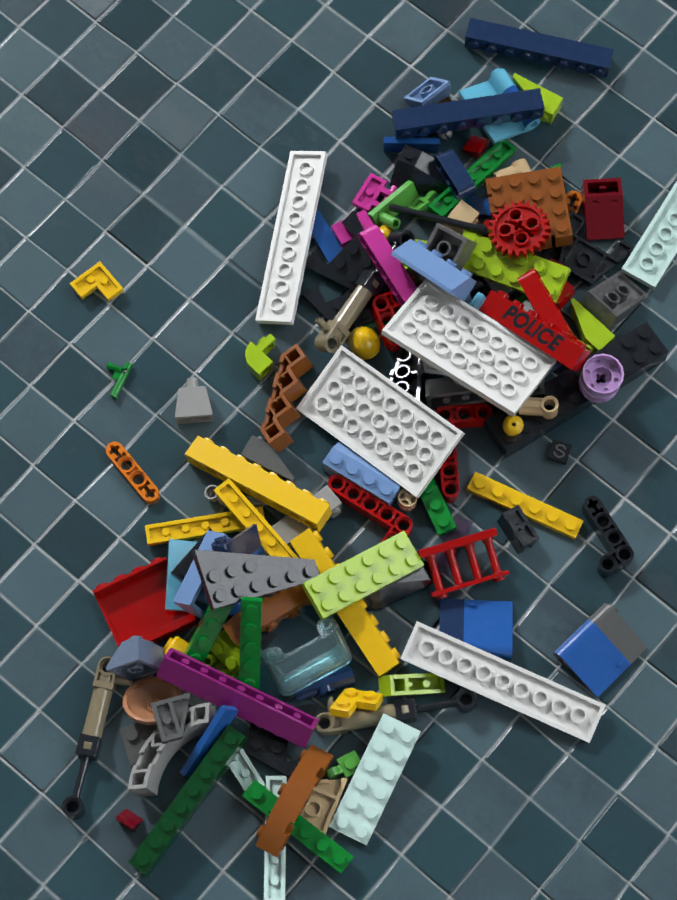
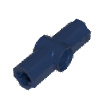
(327, 685)

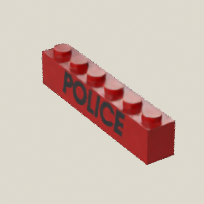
(534, 330)

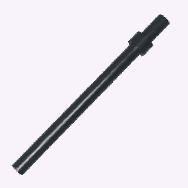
(480, 229)

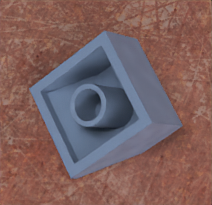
(136, 659)

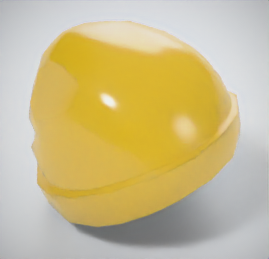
(364, 342)

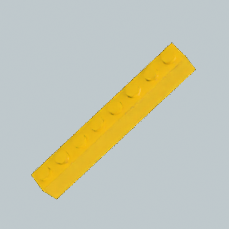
(258, 483)
(355, 617)

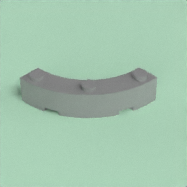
(155, 756)

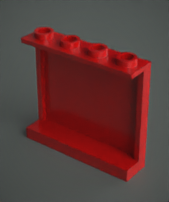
(137, 604)

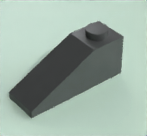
(262, 453)

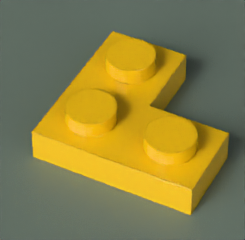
(97, 278)
(351, 699)

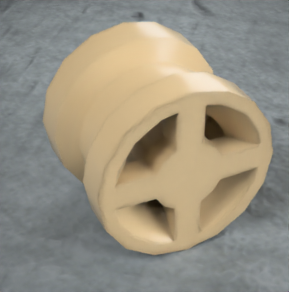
(405, 495)

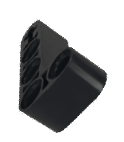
(604, 533)

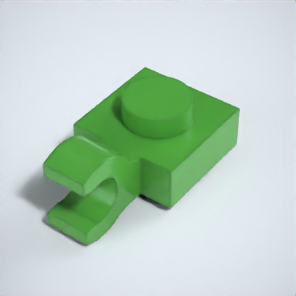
(422, 203)
(346, 765)

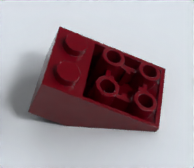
(603, 209)

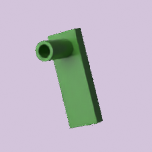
(402, 196)

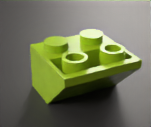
(224, 655)

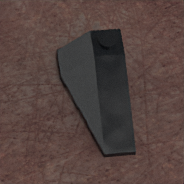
(418, 168)
(409, 374)
(399, 589)

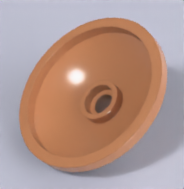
(143, 693)

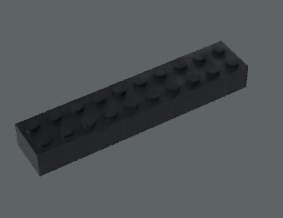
(637, 353)

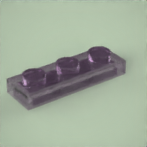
(463, 529)

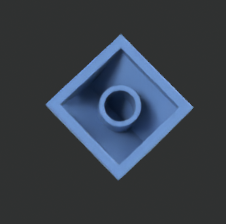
(429, 92)

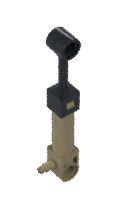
(367, 286)
(401, 710)
(90, 739)

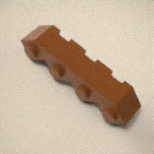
(286, 390)
(279, 606)

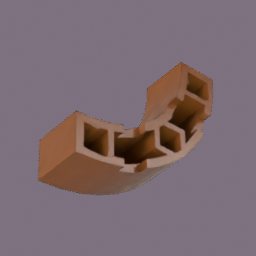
(293, 799)

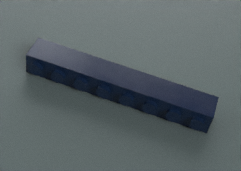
(538, 47)
(468, 113)

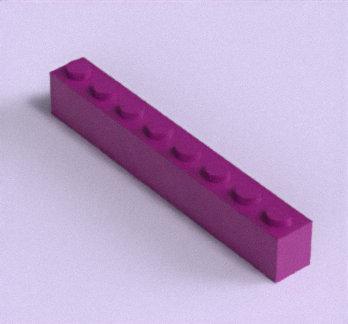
(252, 703)

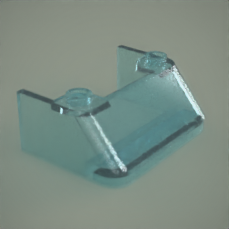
(309, 661)

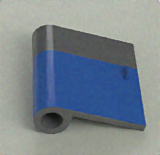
(600, 649)

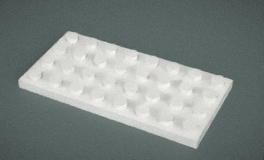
(469, 347)
(380, 421)

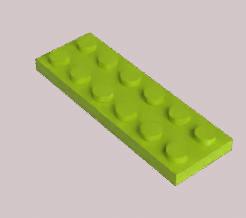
(504, 271)
(362, 575)

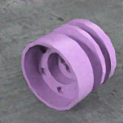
(597, 368)

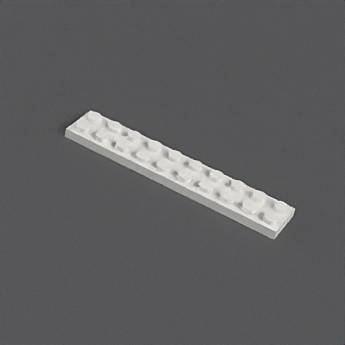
(291, 238)
(503, 682)

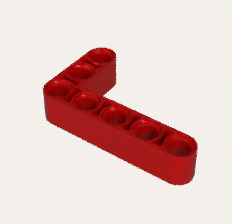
(543, 301)
(386, 314)
(473, 420)
(375, 514)

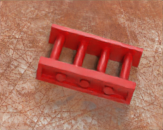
(467, 543)

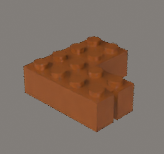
(540, 187)

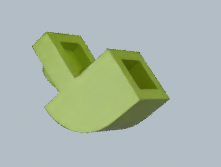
(256, 358)

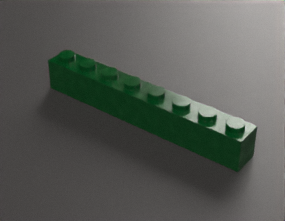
(188, 800)

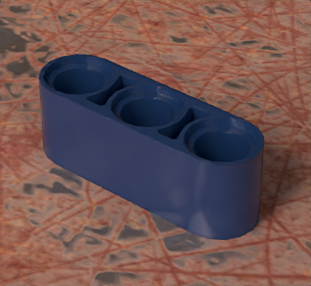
(455, 174)

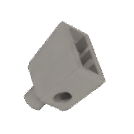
(193, 404)

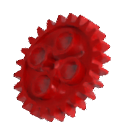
(509, 242)

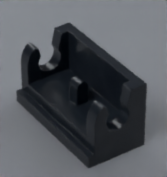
(518, 529)

